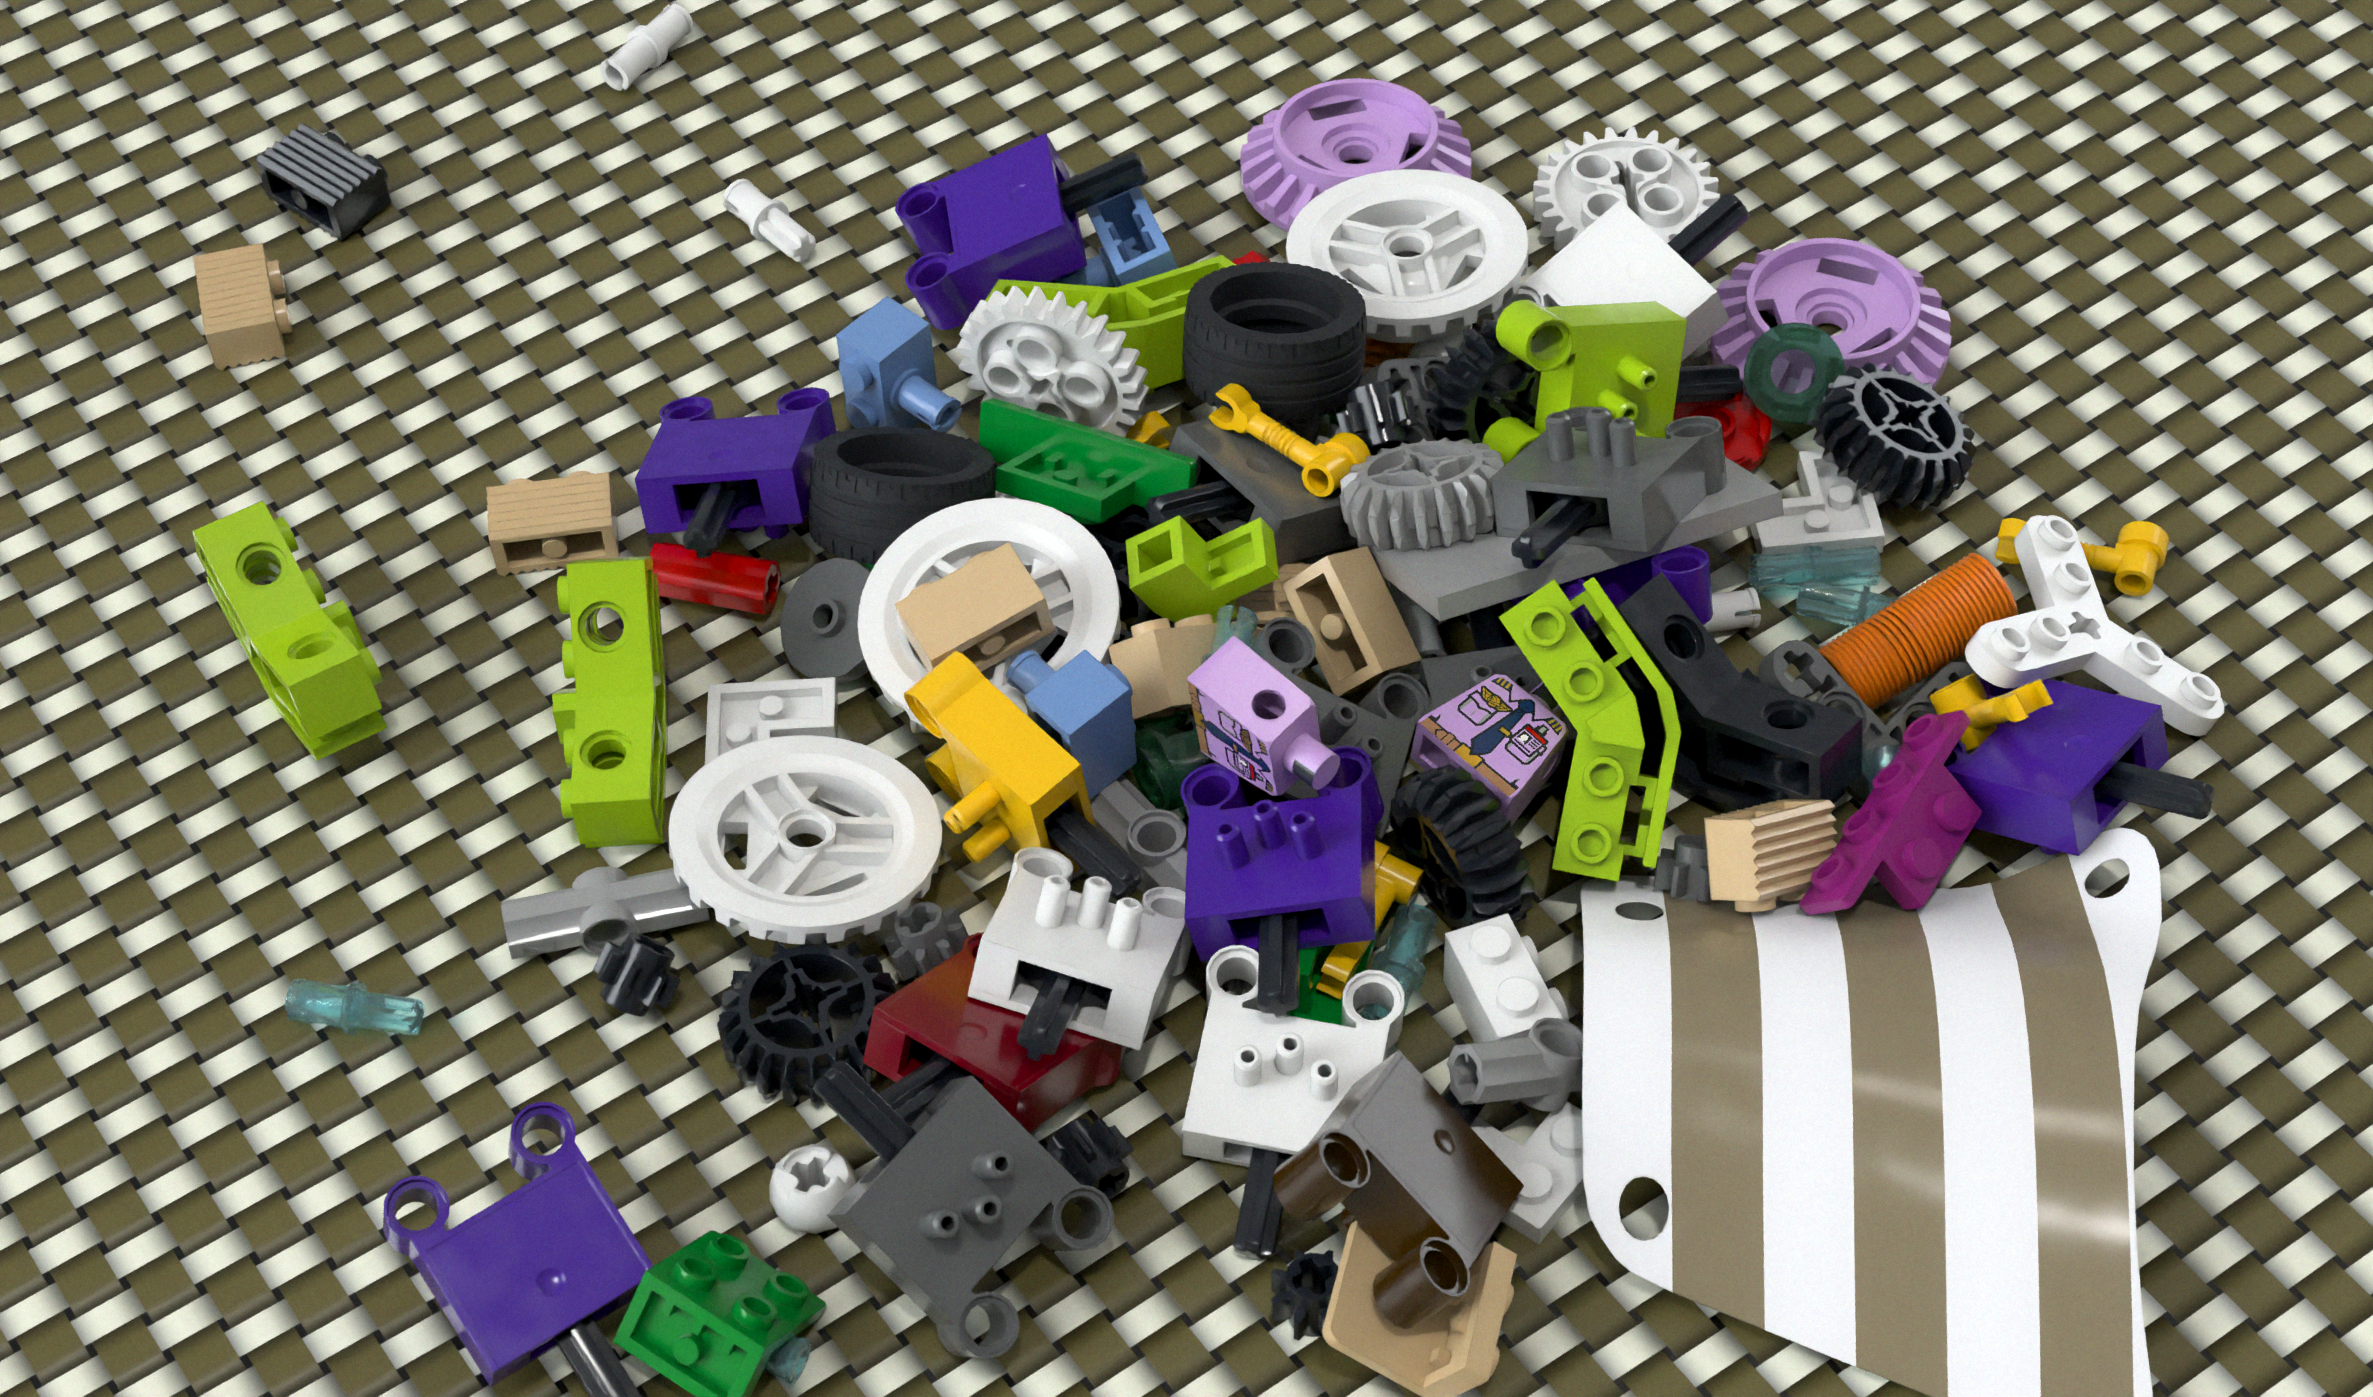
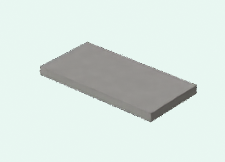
(1486, 573)

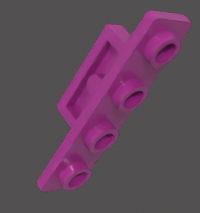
(1904, 827)

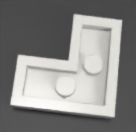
(1826, 516)
(768, 710)
(1546, 1165)

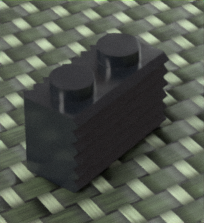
(324, 180)

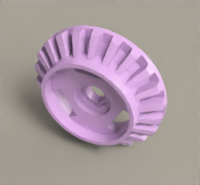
(1310, 137)
(1837, 285)

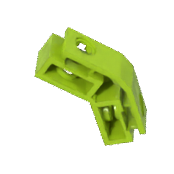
(1146, 310)
(301, 653)
(618, 711)
(1606, 724)

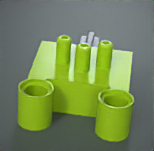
(1604, 358)

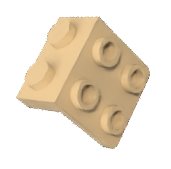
(1441, 1354)

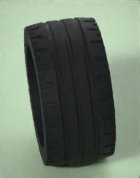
(1277, 332)
(884, 480)

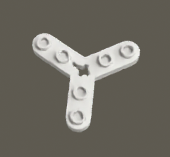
(2074, 634)

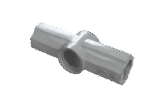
(1145, 834)
(598, 909)
(1533, 1068)

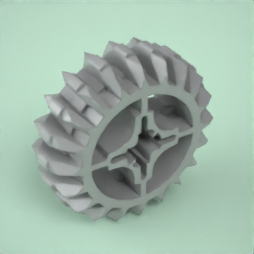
(1421, 494)

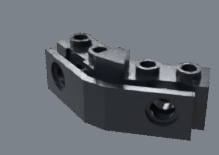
(1726, 716)

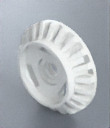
(1436, 213)
(1053, 548)
(864, 805)

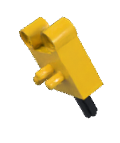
(1009, 776)

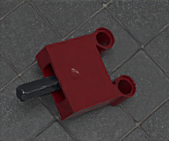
(941, 1034)

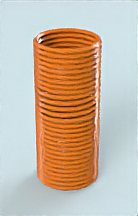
(1927, 629)

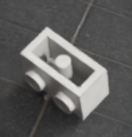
(1497, 981)

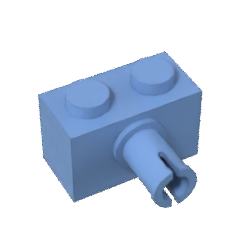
(1130, 244)
(892, 371)
(1083, 710)

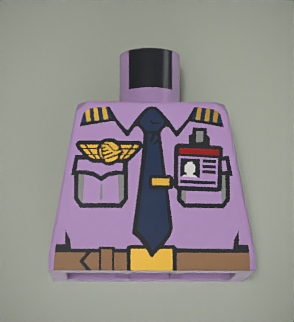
(1258, 721)
(1497, 736)

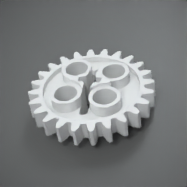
(1583, 183)
(1053, 360)

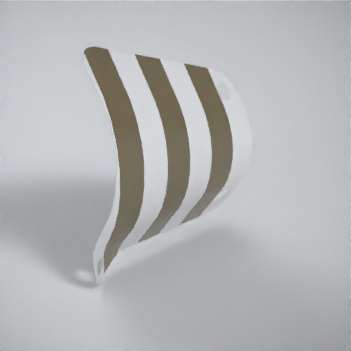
(1886, 1119)

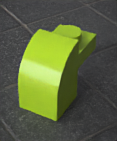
(1189, 577)

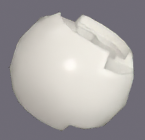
(807, 1170)

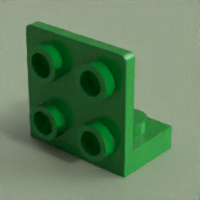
(715, 1316)

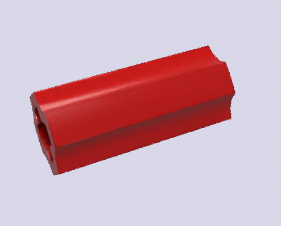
(716, 580)

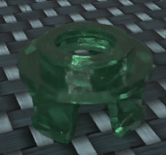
(1779, 405)
(1165, 761)

